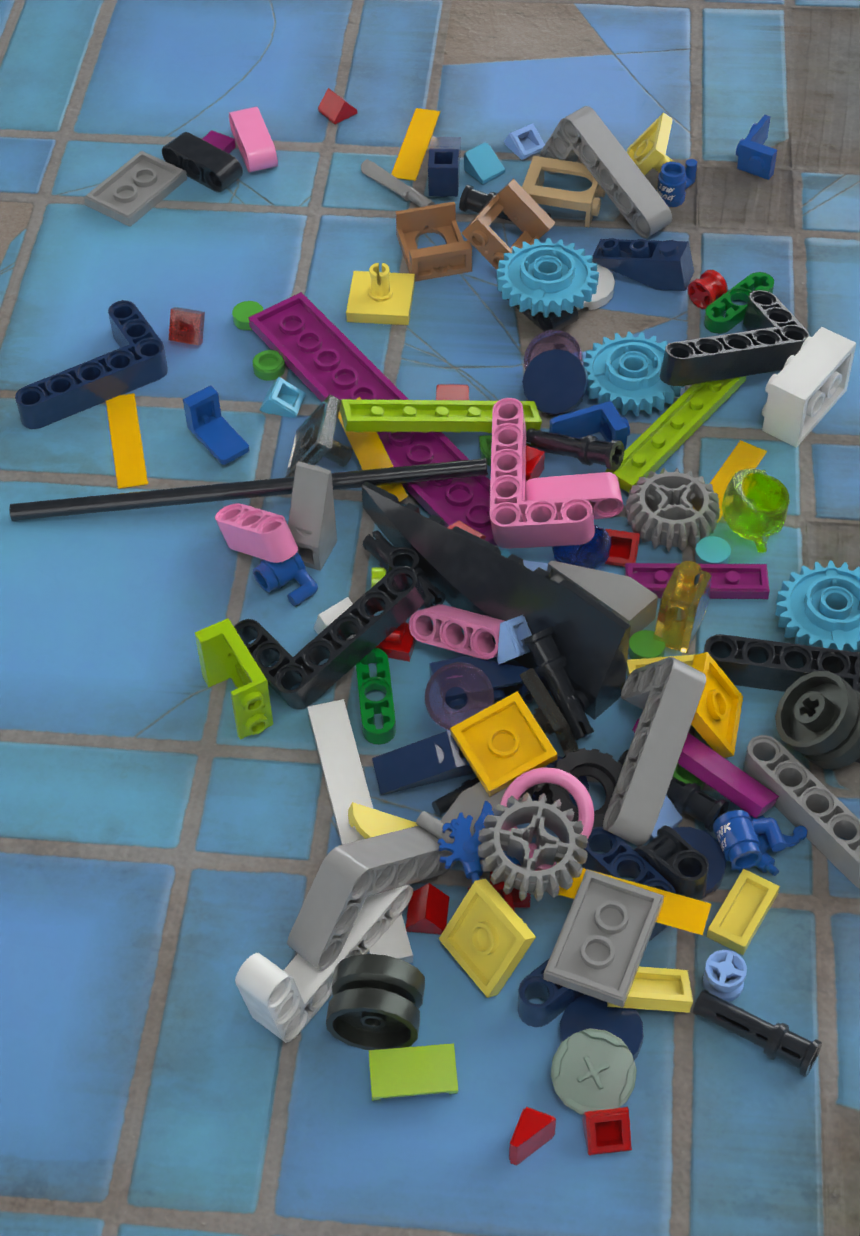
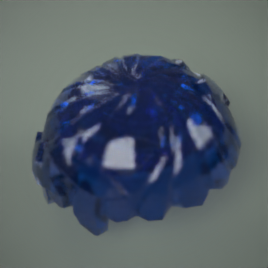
(587, 555)

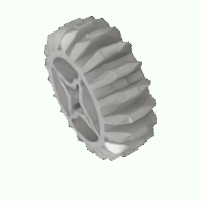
(673, 517)
(568, 852)

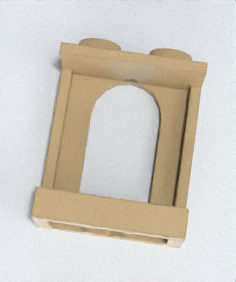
(582, 201)

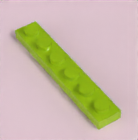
(426, 415)
(673, 429)

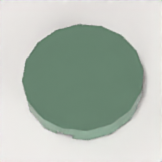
(593, 1071)

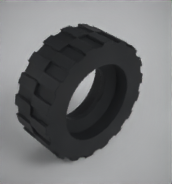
(585, 763)

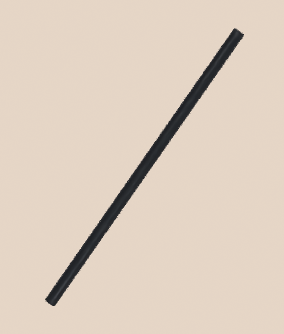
(242, 490)

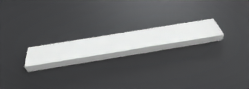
(347, 785)

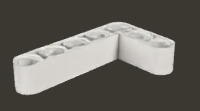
(291, 997)

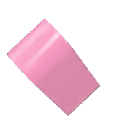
(253, 139)
(598, 489)
(256, 532)
(448, 634)

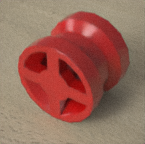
(707, 288)

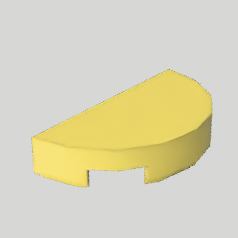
(373, 822)

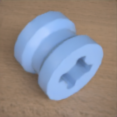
(725, 965)

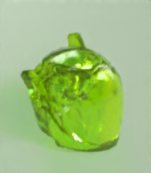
(755, 506)

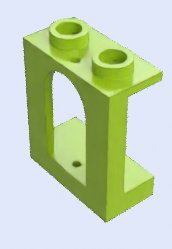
(226, 657)

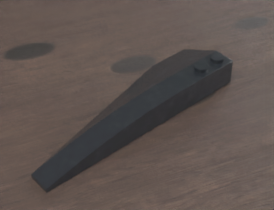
(489, 584)

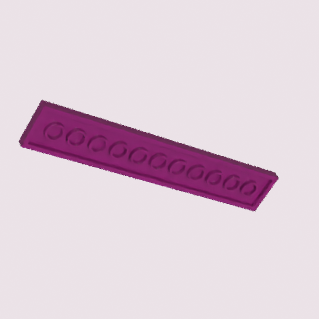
(335, 366)

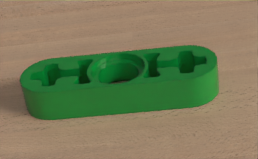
(734, 313)
(385, 706)

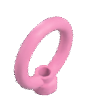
(559, 778)

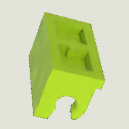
(413, 1071)

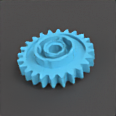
(547, 277)
(629, 373)
(822, 607)

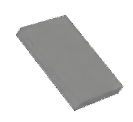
(135, 188)
(604, 938)

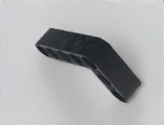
(764, 348)
(332, 642)
(778, 664)

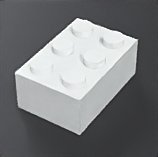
(808, 386)

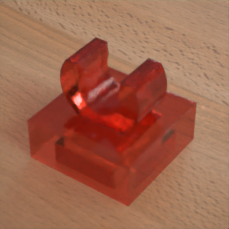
(186, 326)

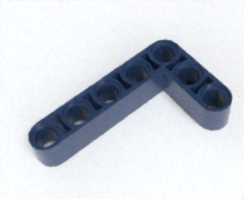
(132, 366)
(618, 862)

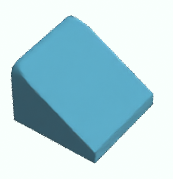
(483, 163)
(283, 399)

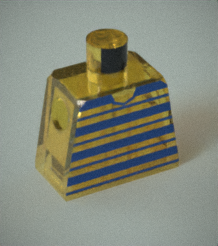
(689, 590)

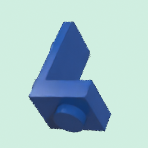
(753, 155)
(591, 420)
(210, 428)

